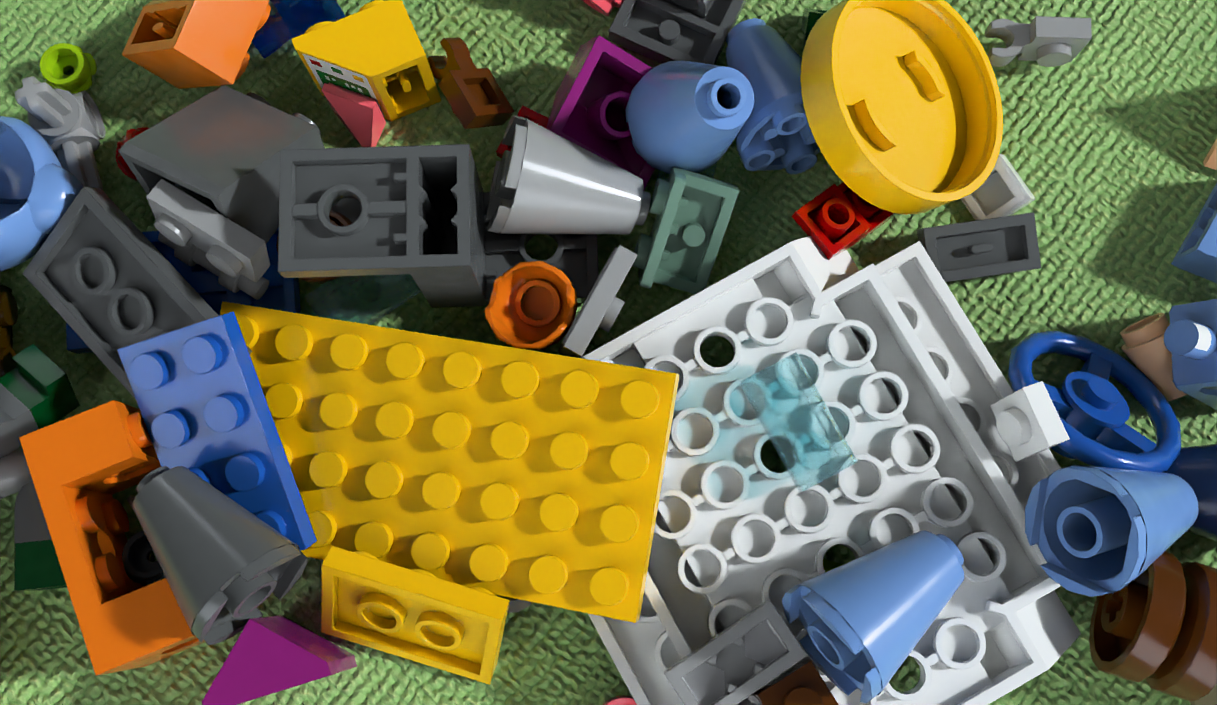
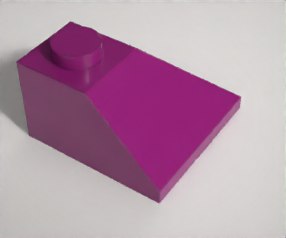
(593, 104)

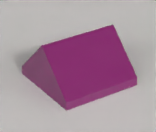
(273, 657)

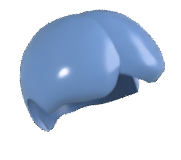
(32, 191)

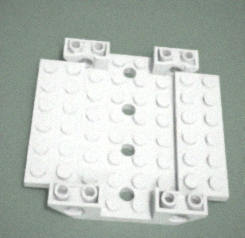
(915, 410)

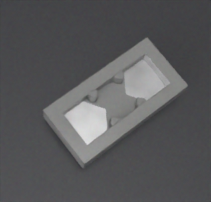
(737, 660)

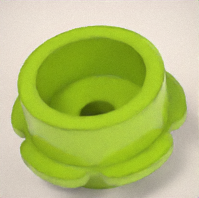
(61, 58)

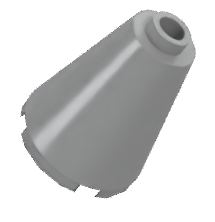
(560, 188)

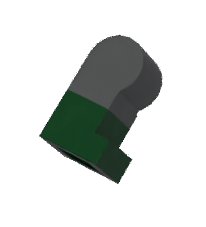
(32, 397)
(34, 553)

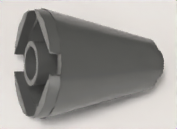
(213, 552)

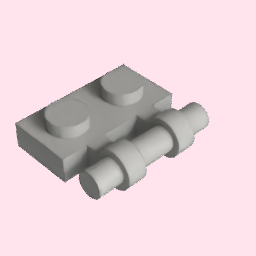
(209, 240)

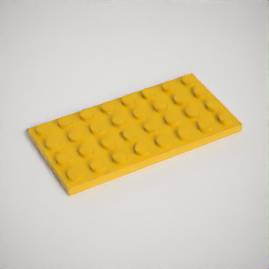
(470, 456)

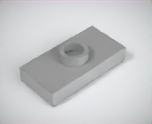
(601, 304)

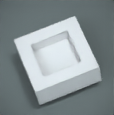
(1029, 421)

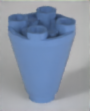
(777, 128)

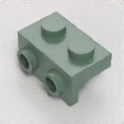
(686, 230)

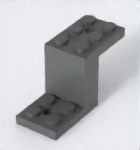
(416, 218)

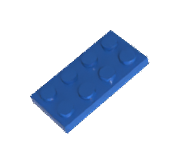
(214, 419)

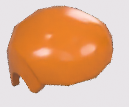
(531, 305)

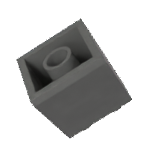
(224, 155)

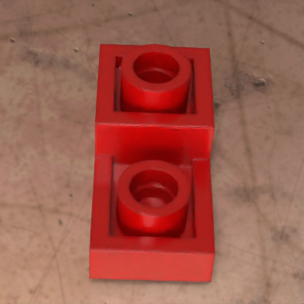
(839, 219)

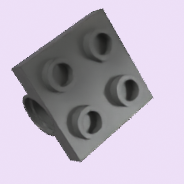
(675, 28)

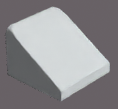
(1000, 194)

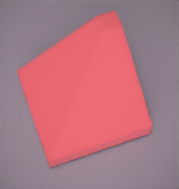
(357, 112)

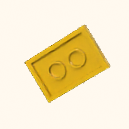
(411, 614)

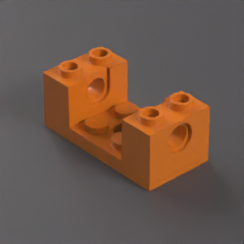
(75, 474)

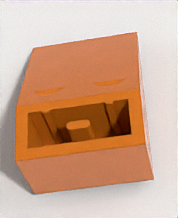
(196, 40)

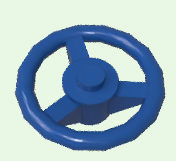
(1095, 409)

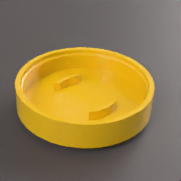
(902, 102)

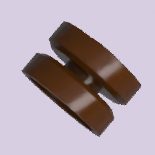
(1161, 629)

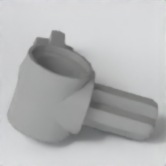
(68, 125)

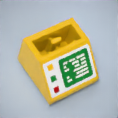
(373, 56)

